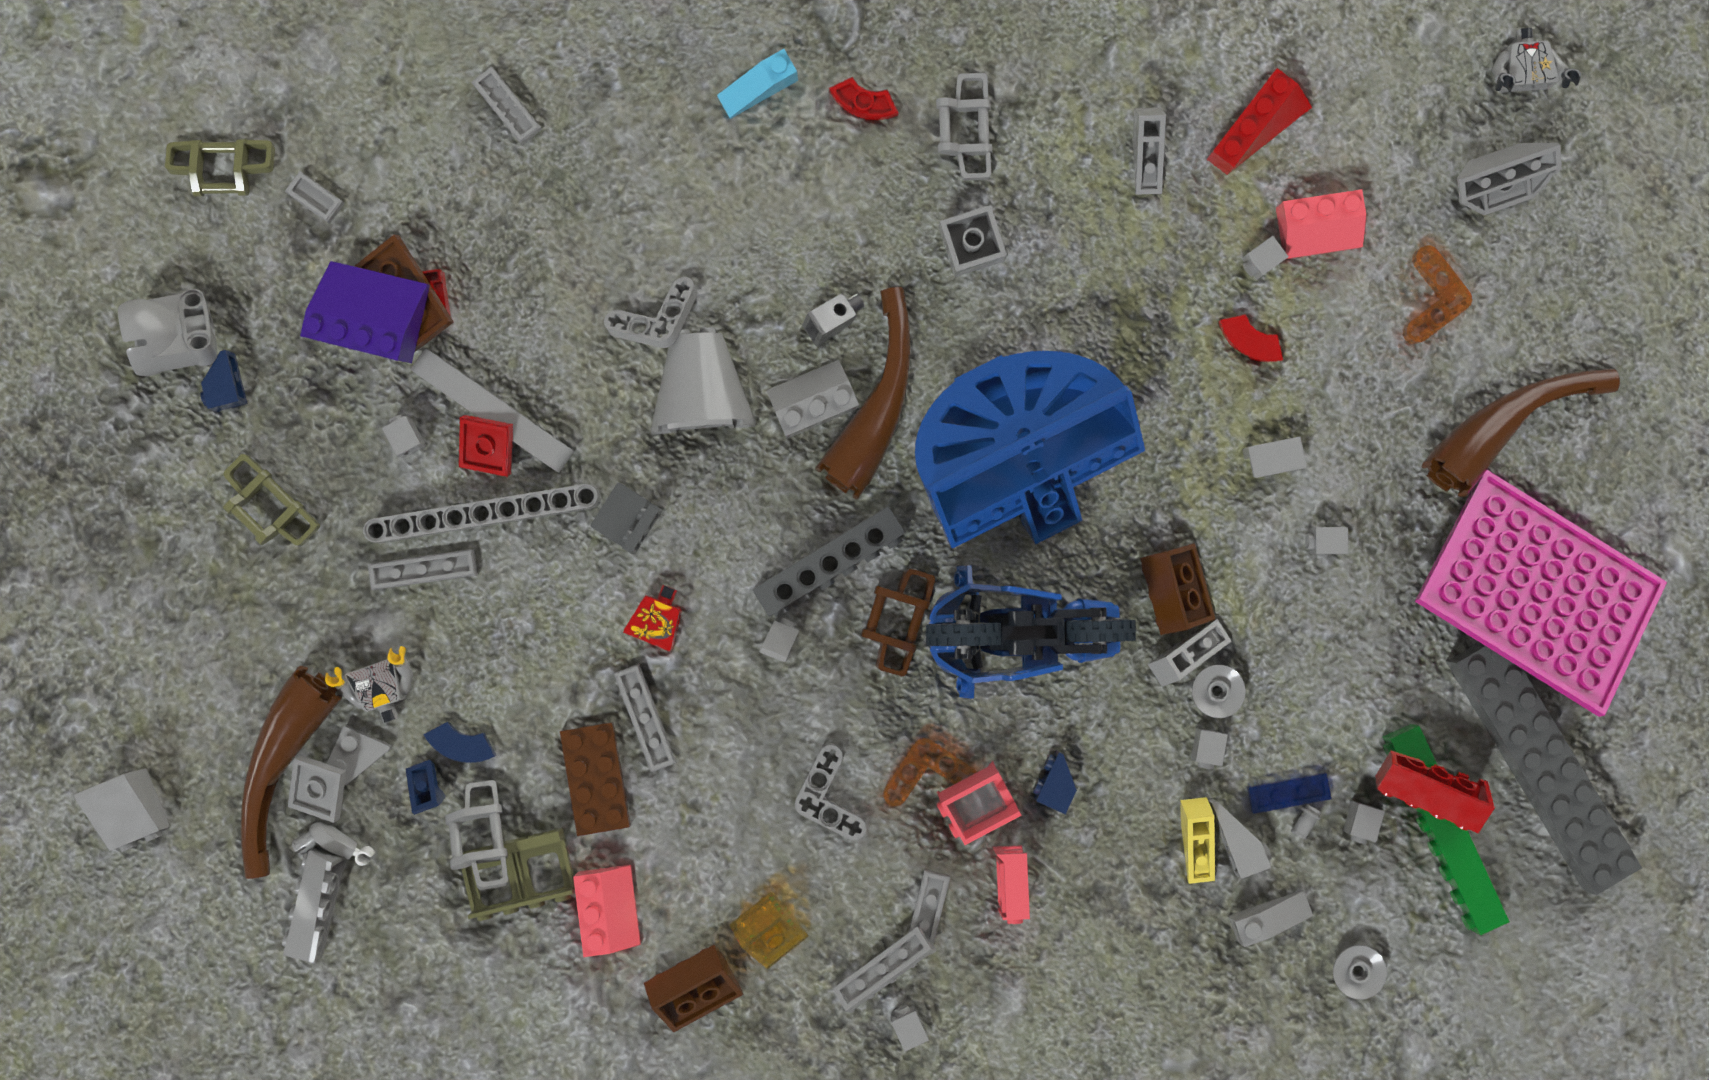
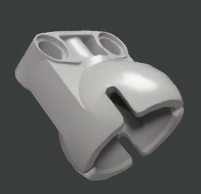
(168, 332)

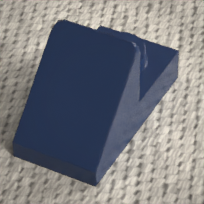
(423, 787)

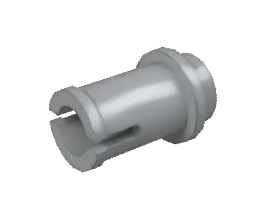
(1306, 821)

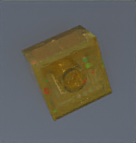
(768, 930)

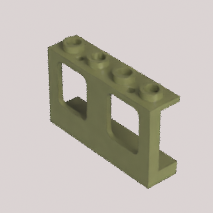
(519, 876)

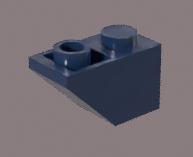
(1057, 785)

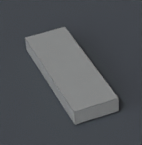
(930, 903)

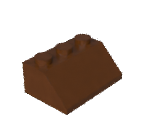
(1177, 589)
(692, 988)

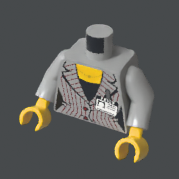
(376, 685)

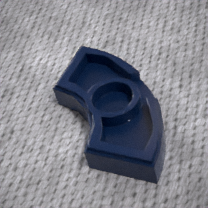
(458, 745)

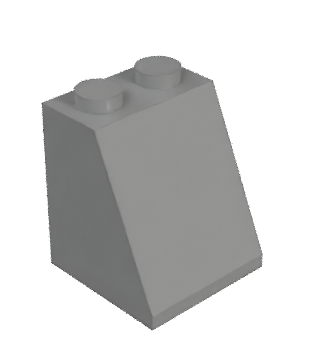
(124, 810)

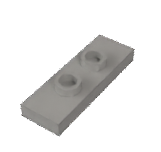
(506, 105)

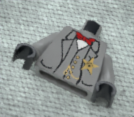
(1531, 66)

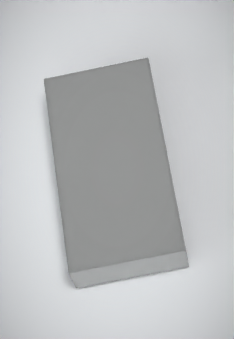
(314, 197)

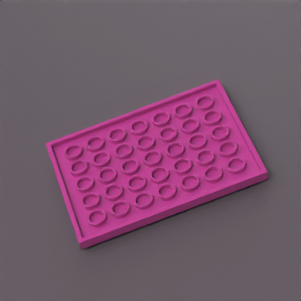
(1542, 593)

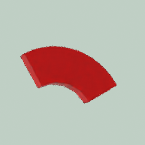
(862, 102)
(1249, 341)

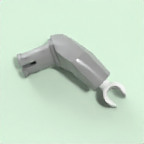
(333, 841)

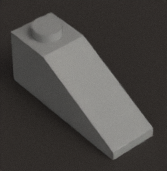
(1148, 149)
(780, 639)
(1189, 653)
(1243, 848)
(1270, 918)

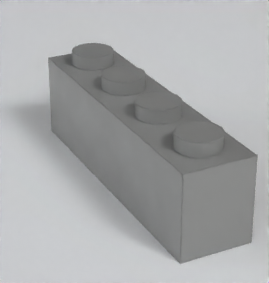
(314, 905)

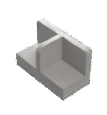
(1275, 457)

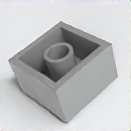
(972, 241)

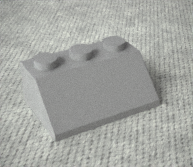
(813, 399)

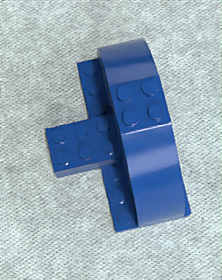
(1020, 440)

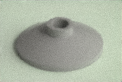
(1231, 694)
(1368, 981)

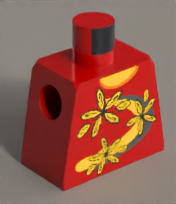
(656, 620)

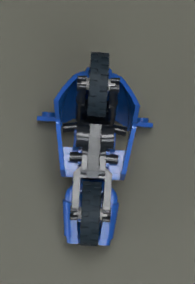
(1033, 631)

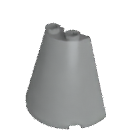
(700, 386)

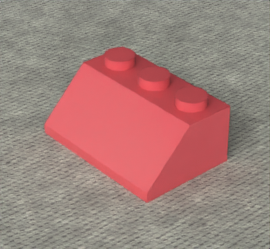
(1322, 224)
(606, 910)

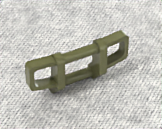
(241, 167)
(245, 494)

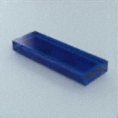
(1289, 793)

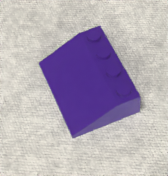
(366, 312)

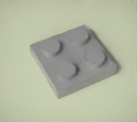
(317, 788)

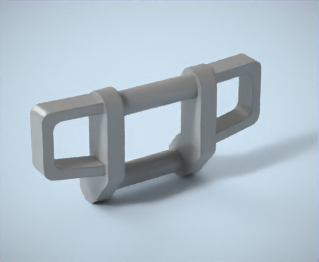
(949, 105)
(498, 852)

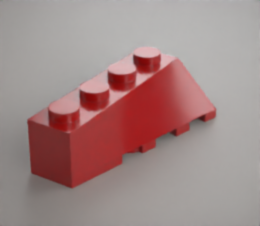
(1267, 115)
(1436, 791)

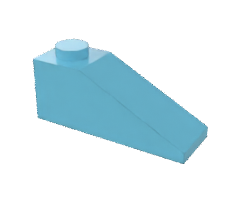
(759, 84)

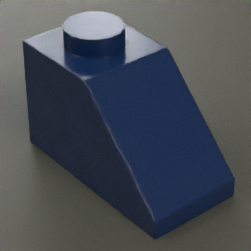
(223, 384)

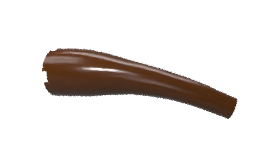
(865, 440)
(1476, 442)
(288, 726)

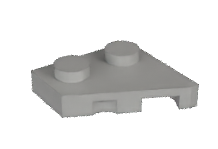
(356, 752)

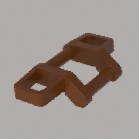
(909, 643)

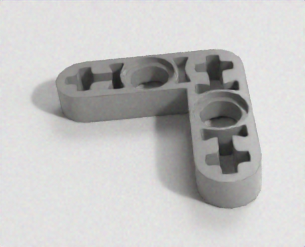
(656, 325)
(818, 793)

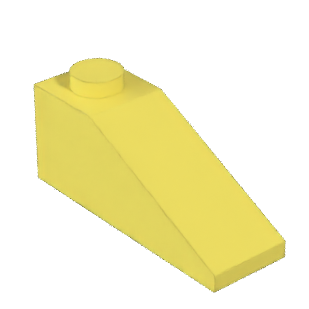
(1198, 839)

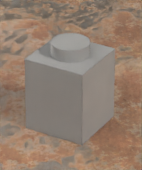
(1264, 258)
(403, 436)
(1327, 540)
(1209, 748)
(1363, 822)
(909, 1027)

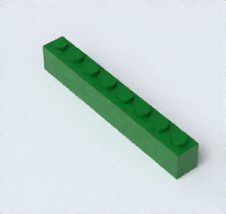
(1453, 847)

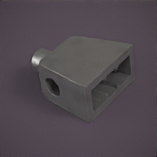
(824, 322)

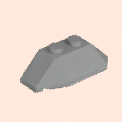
(1508, 176)

